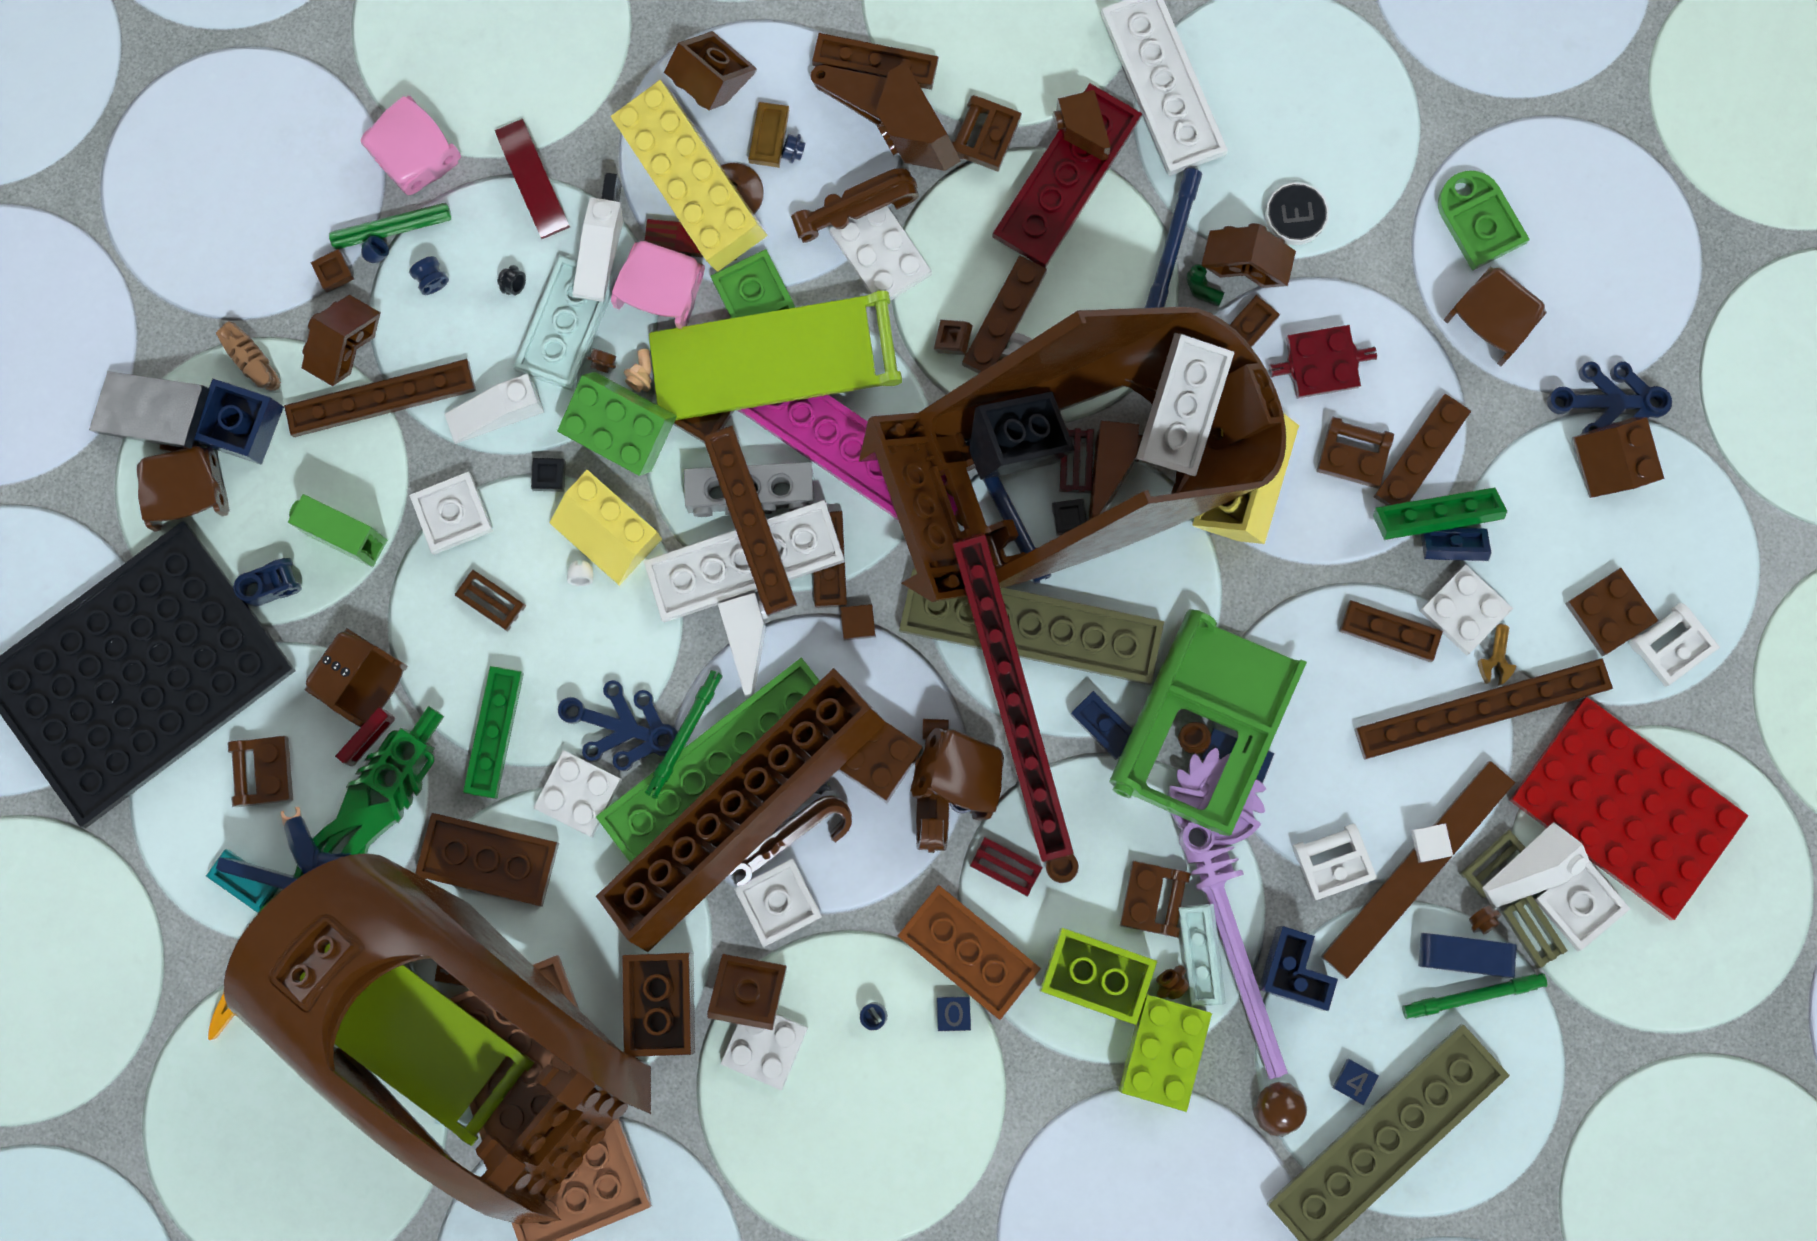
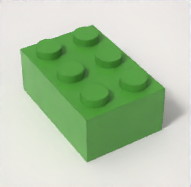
(616, 423)

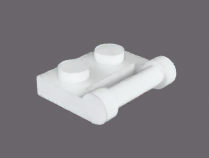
(1679, 654)
(1339, 872)

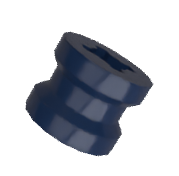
(428, 275)

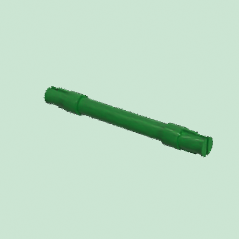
(665, 768)
(1514, 986)

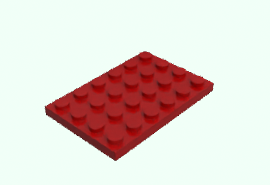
(1629, 808)

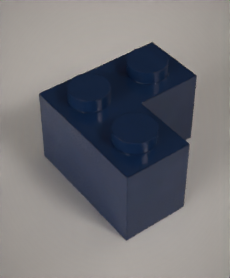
(1287, 974)

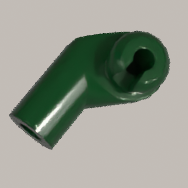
(1200, 288)

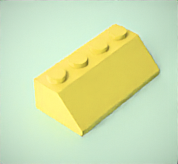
(1250, 514)

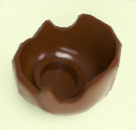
(1280, 1109)

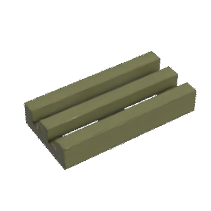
(1473, 881)
(1550, 954)

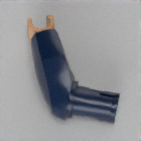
(302, 844)

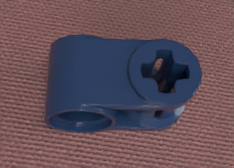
(274, 582)

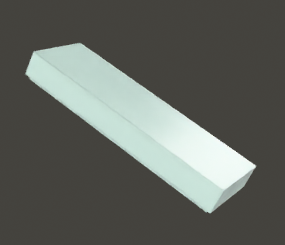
(1202, 955)

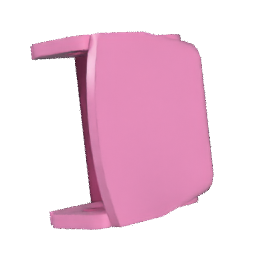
(410, 146)
(659, 282)

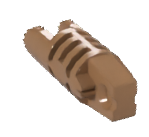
(248, 356)

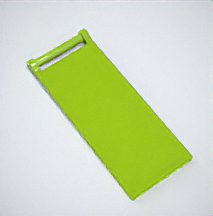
(772, 357)
(428, 1049)

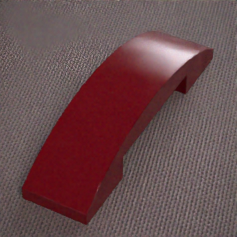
(532, 179)

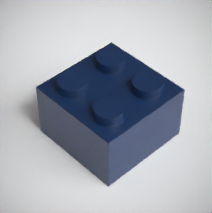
(238, 421)

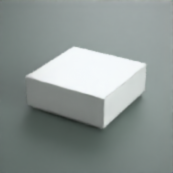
(1432, 843)

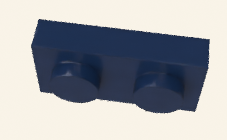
(1457, 544)
(1102, 724)

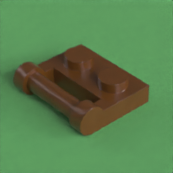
(994, 136)
(1352, 462)
(271, 771)
(1144, 895)

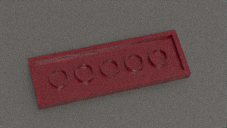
(1062, 186)

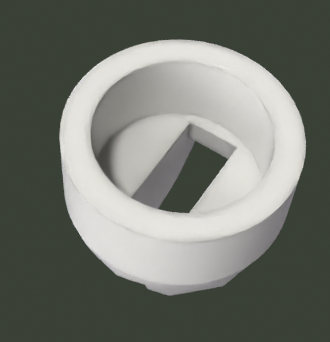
(580, 574)

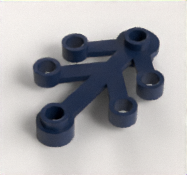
(1615, 399)
(624, 728)

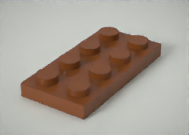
(969, 952)

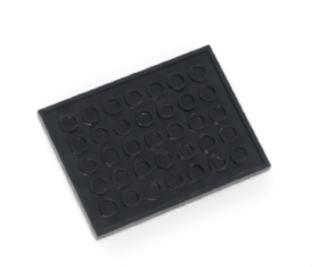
(136, 674)

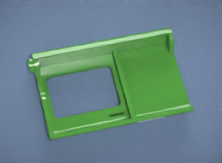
(1226, 683)

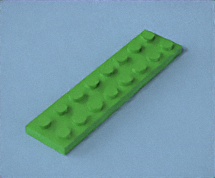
(640, 819)

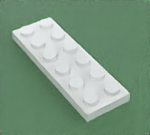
(1164, 83)
(718, 568)

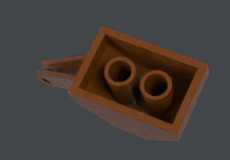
(896, 109)

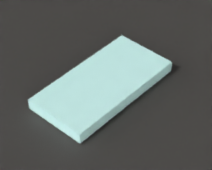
(561, 329)

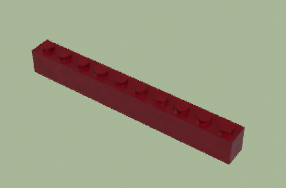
(1013, 697)

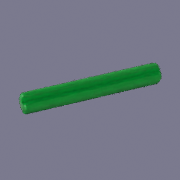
(390, 225)

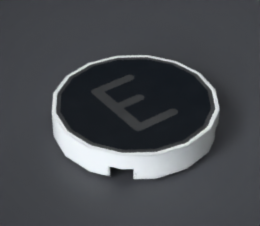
(1296, 213)

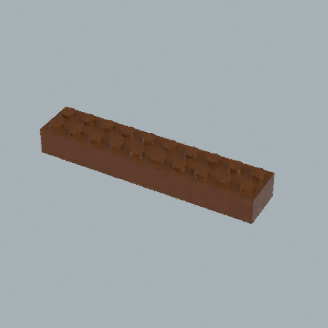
(740, 810)

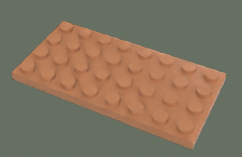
(607, 1181)

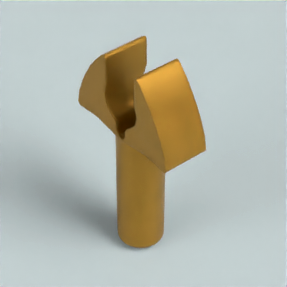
(1498, 657)

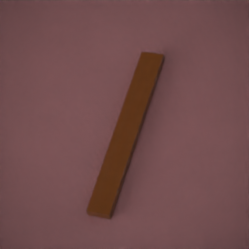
(1483, 708)
(1413, 877)

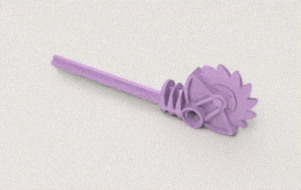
(1214, 870)

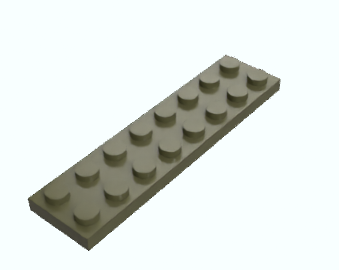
(1049, 632)
(1388, 1138)

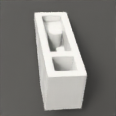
(597, 248)
(495, 409)
(746, 634)
(1542, 865)

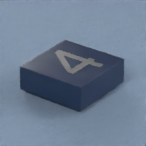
(1355, 1081)

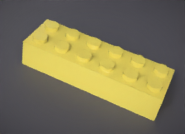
(688, 176)

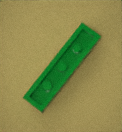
(1439, 513)
(493, 732)

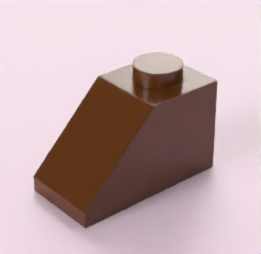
(1082, 123)

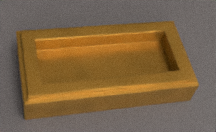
(769, 134)

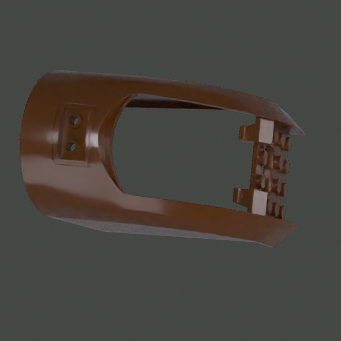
(1077, 362)
(379, 921)

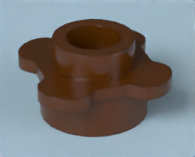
(1172, 983)

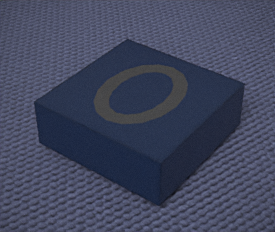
(953, 1013)

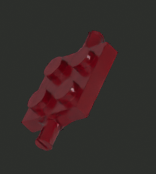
(1323, 361)

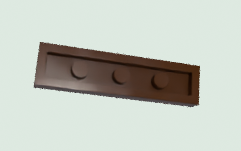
(873, 58)
(1004, 315)
(1423, 452)

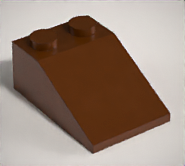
(1113, 459)

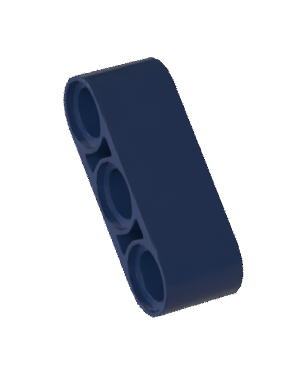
(1467, 955)

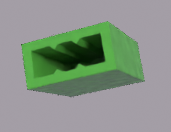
(337, 530)

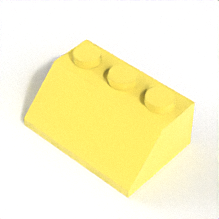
(604, 527)

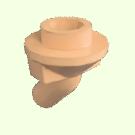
(638, 375)

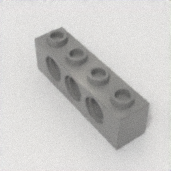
(799, 476)

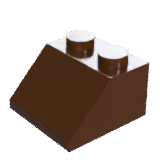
(708, 70)
(1618, 457)

